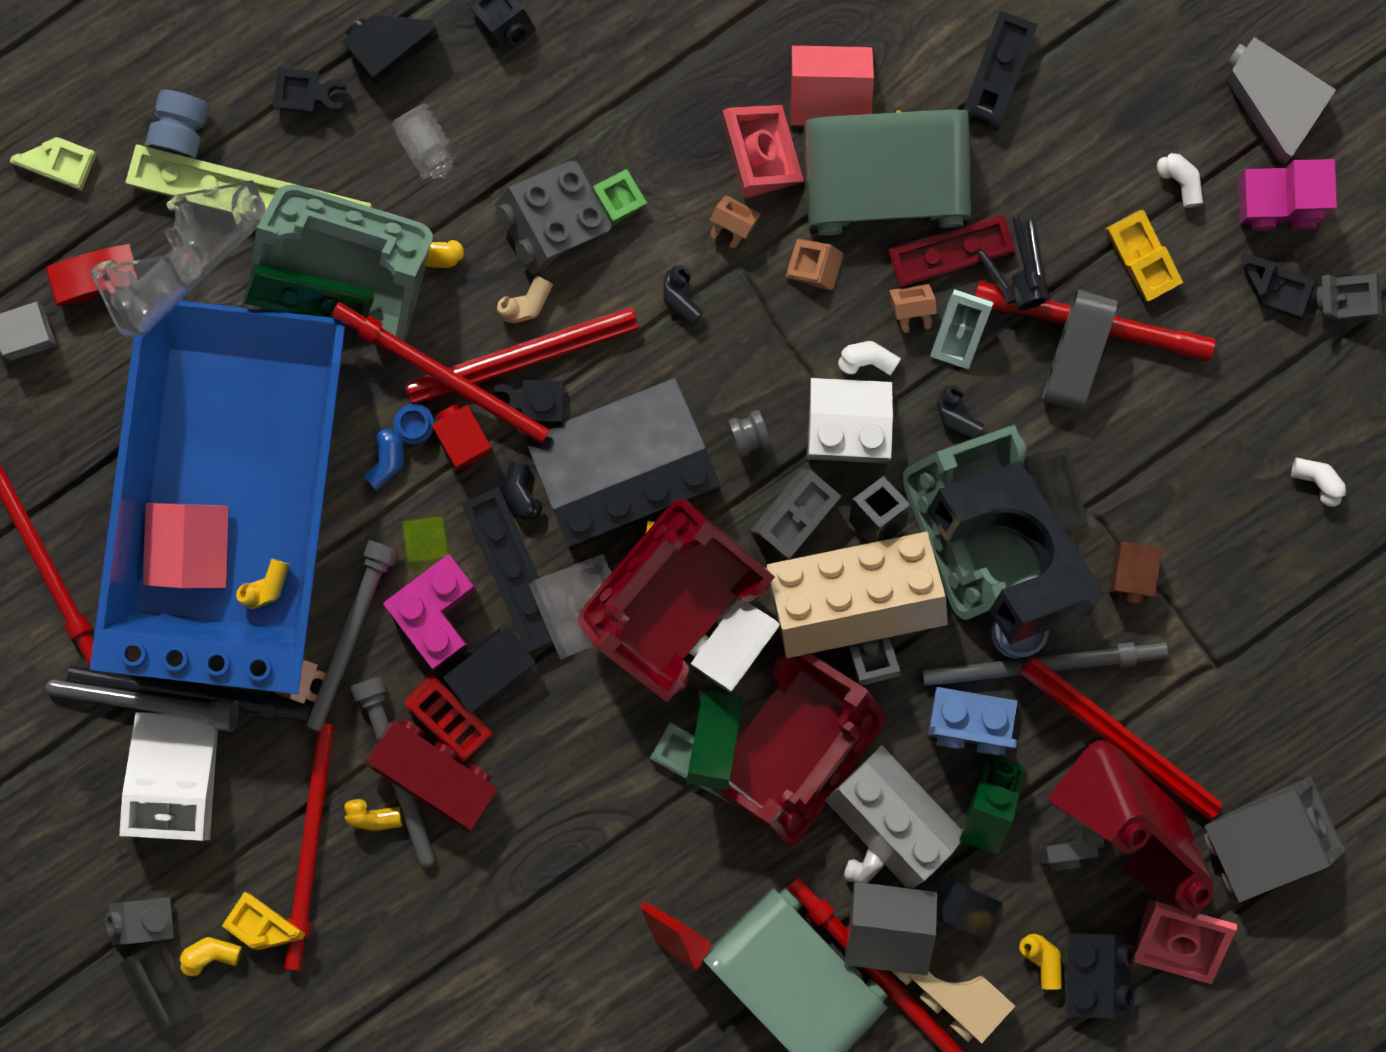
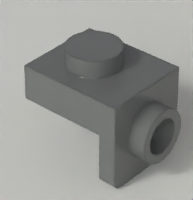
(1350, 296)
(139, 921)

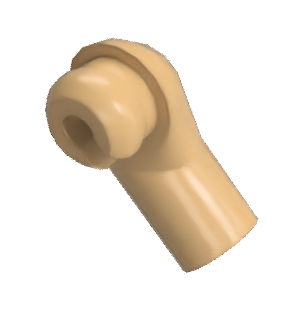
(526, 306)

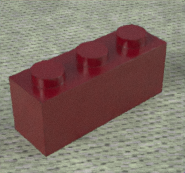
(431, 774)

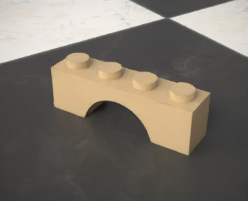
(973, 1003)

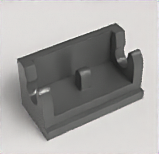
(796, 513)

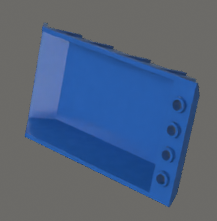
(235, 417)

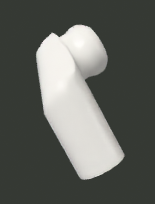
(1185, 174)
(867, 353)
(865, 871)

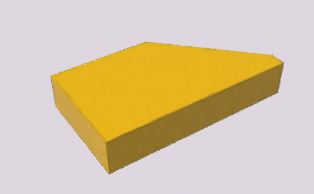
(259, 924)

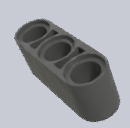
(1079, 350)

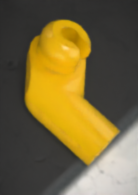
(445, 254)
(264, 590)
(204, 952)

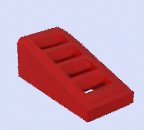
(422, 692)

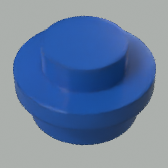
(413, 424)

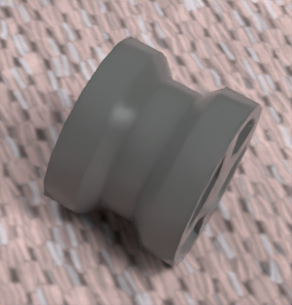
(749, 433)

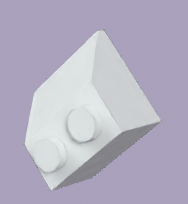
(850, 420)
(733, 645)

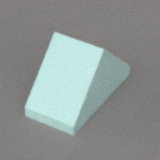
(961, 329)

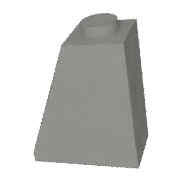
(1277, 95)

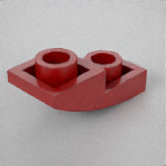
(72, 280)

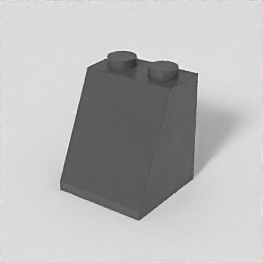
(1274, 840)

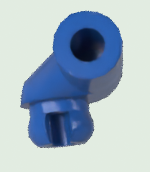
(390, 458)

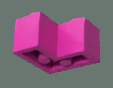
(1289, 195)
(422, 609)

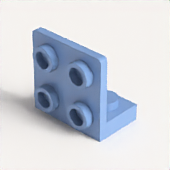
(973, 719)

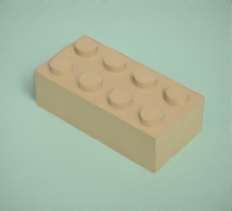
(857, 594)

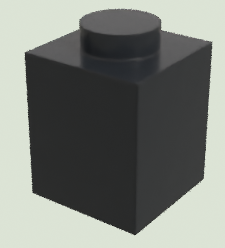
(879, 511)

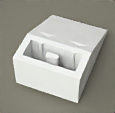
(169, 778)

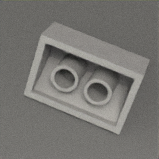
(895, 818)

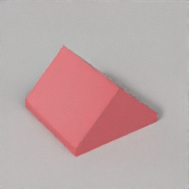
(830, 82)
(761, 149)
(185, 545)
(1182, 944)

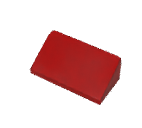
(676, 937)

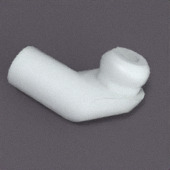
(1324, 476)

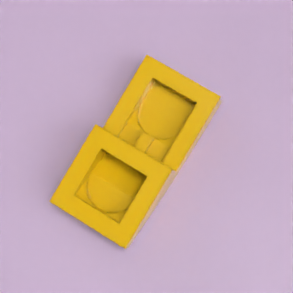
(1143, 255)

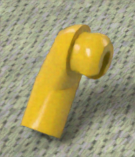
(372, 820)
(1046, 957)

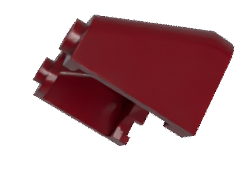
(670, 596)
(800, 746)
(1138, 819)

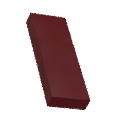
(950, 251)

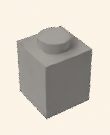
(25, 331)

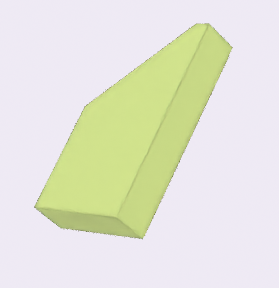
(58, 161)

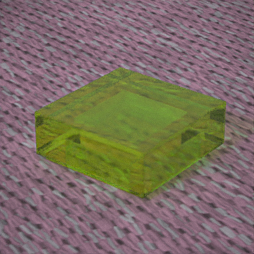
(425, 539)

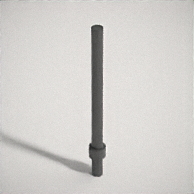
(1124, 655)

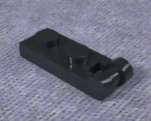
(1000, 68)

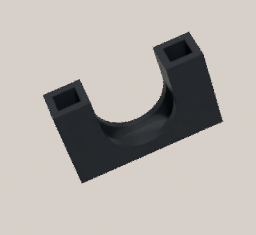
(1012, 503)

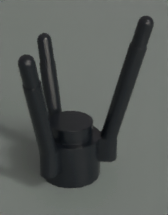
(1028, 285)

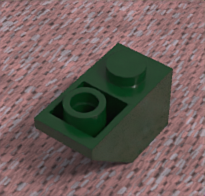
(992, 804)

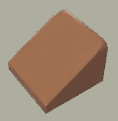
(815, 264)

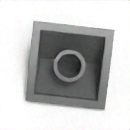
(891, 928)

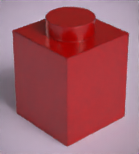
(461, 436)

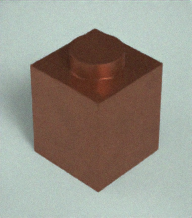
(1135, 572)

